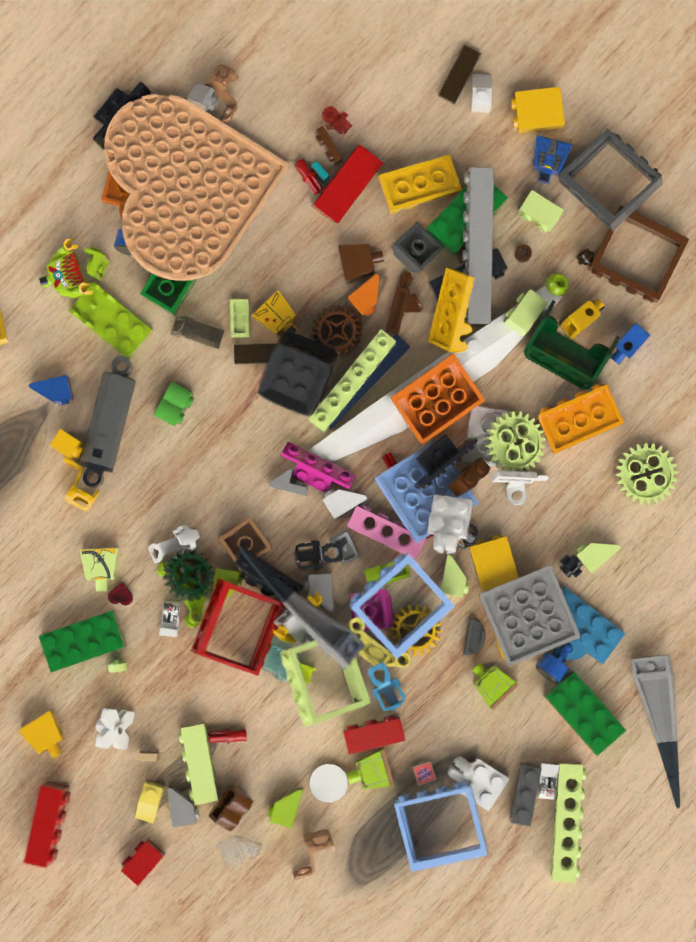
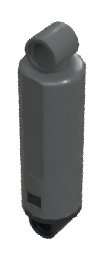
(107, 422)

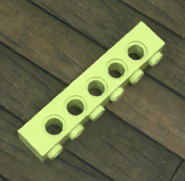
(352, 381)
(558, 871)

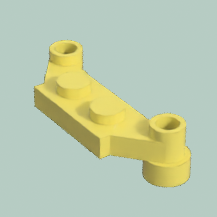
(373, 651)

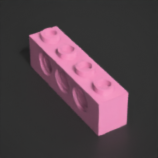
(357, 524)

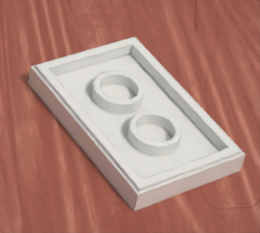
(478, 424)

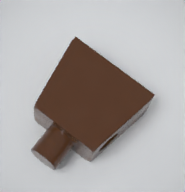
(358, 261)

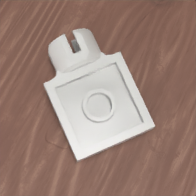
(449, 522)
(485, 780)

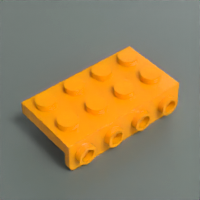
(579, 418)

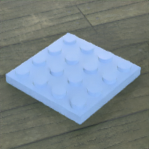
(414, 504)

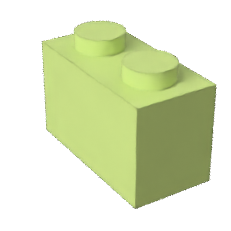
(540, 211)
(525, 313)

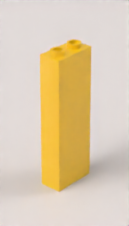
(493, 565)

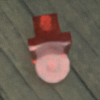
(336, 120)

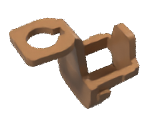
(220, 85)
(311, 841)

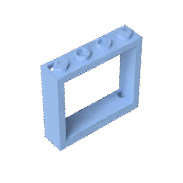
(420, 629)
(444, 857)

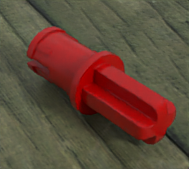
(308, 176)
(227, 736)

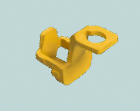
(75, 493)

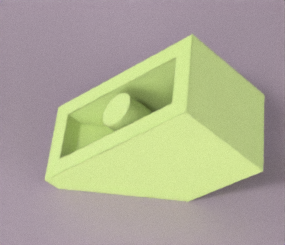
(595, 554)
(453, 579)

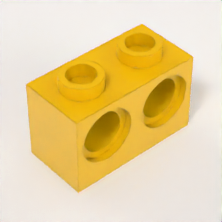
(67, 445)

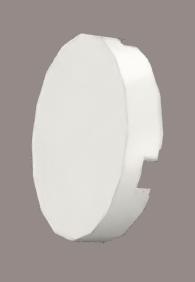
(328, 783)

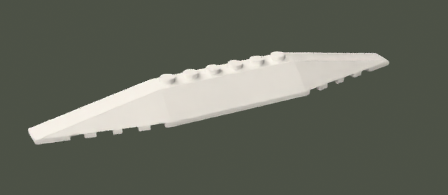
(383, 420)

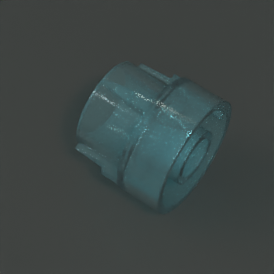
(274, 665)

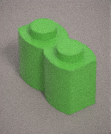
(174, 404)

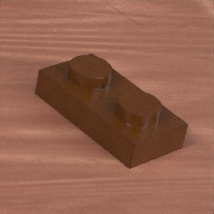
(332, 152)

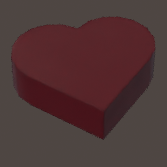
(121, 595)

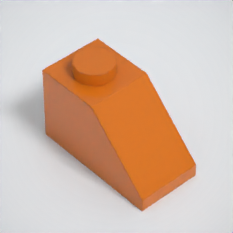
(365, 297)

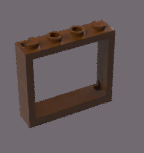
(631, 286)

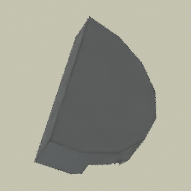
(475, 637)

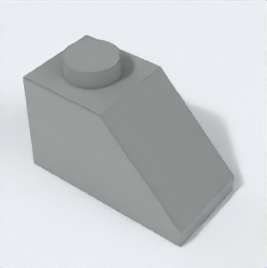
(323, 585)
(181, 808)

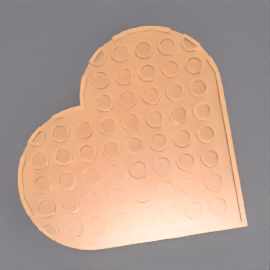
(187, 182)

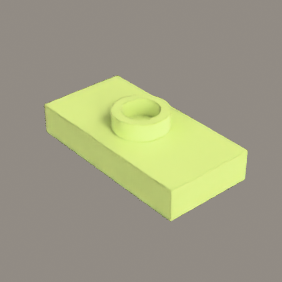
(239, 318)

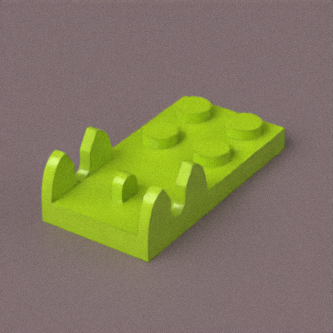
(110, 320)

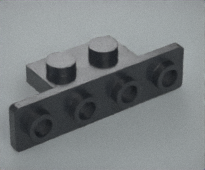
(113, 105)
(439, 457)
(255, 580)

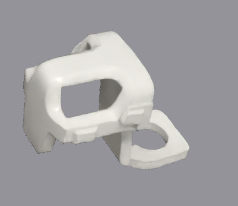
(184, 539)

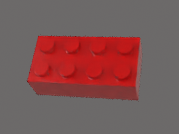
(46, 825)

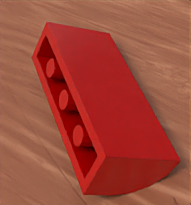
(347, 184)

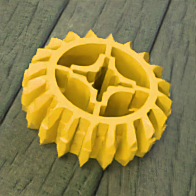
(422, 613)

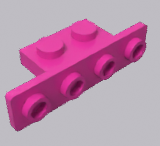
(316, 470)

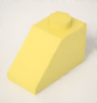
(149, 801)

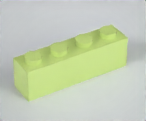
(199, 763)

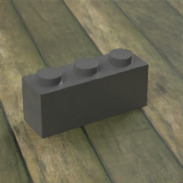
(525, 794)

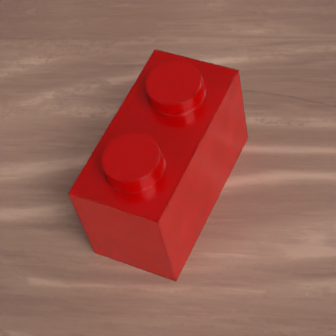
(142, 862)

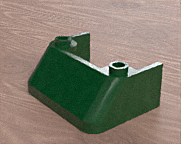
(564, 356)

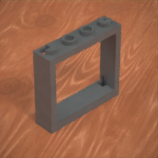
(628, 152)

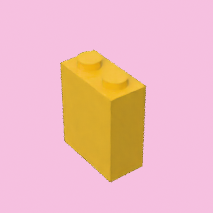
(538, 110)

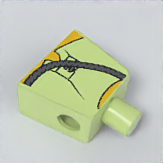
(100, 565)

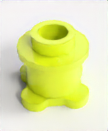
(307, 672)

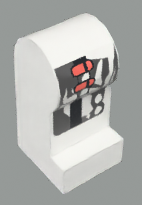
(170, 618)
(548, 780)

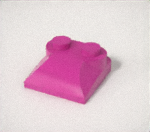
(377, 609)

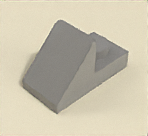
(283, 483)

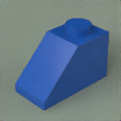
(55, 389)

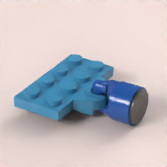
(597, 639)

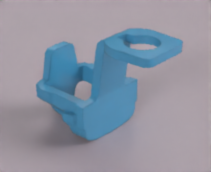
(386, 688)

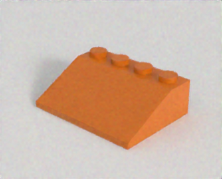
(437, 399)

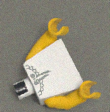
(290, 628)

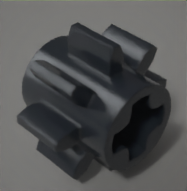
(571, 566)

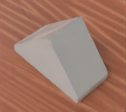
(348, 548)

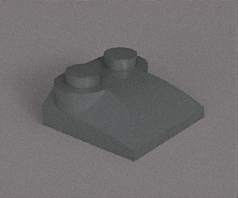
(416, 248)

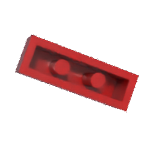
(373, 734)

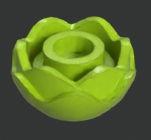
(553, 288)

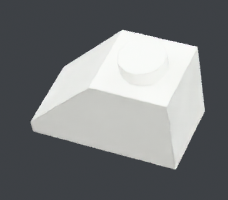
(481, 93)
(342, 501)

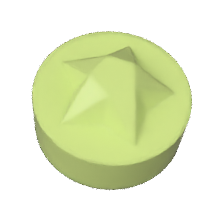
(117, 666)

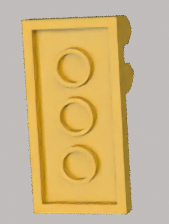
(419, 183)
(450, 312)

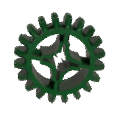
(183, 569)

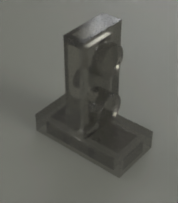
(197, 332)

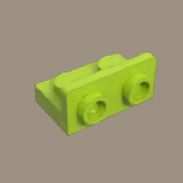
(98, 265)

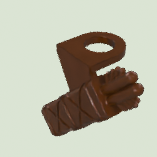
(402, 304)

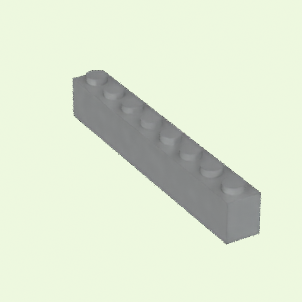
(478, 242)

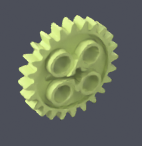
(529, 436)
(652, 491)

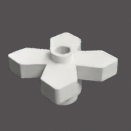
(112, 728)

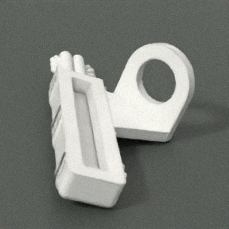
(516, 482)

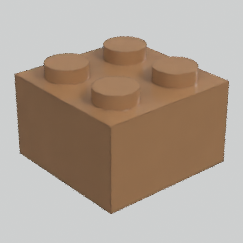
(247, 536)

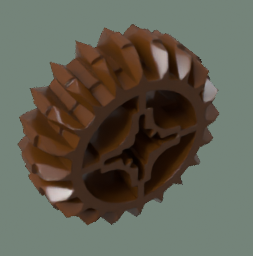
(348, 318)

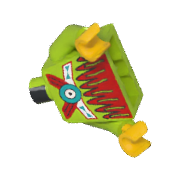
(65, 273)

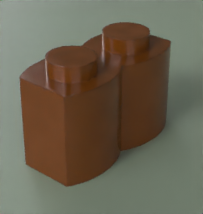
(469, 477)
(231, 808)

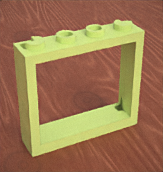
(300, 692)

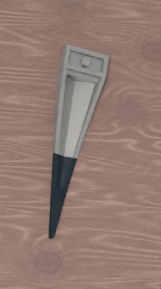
(328, 633)
(657, 690)

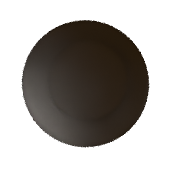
(585, 257)

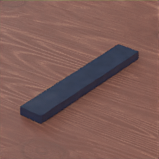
(391, 358)

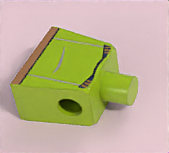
(493, 684)
(372, 771)

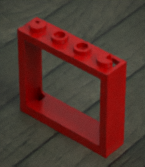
(210, 619)

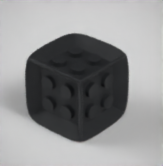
(297, 373)

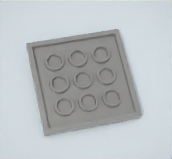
(529, 615)

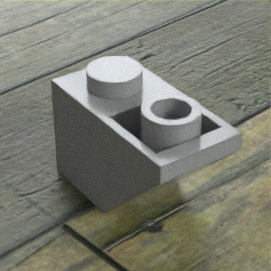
(203, 97)

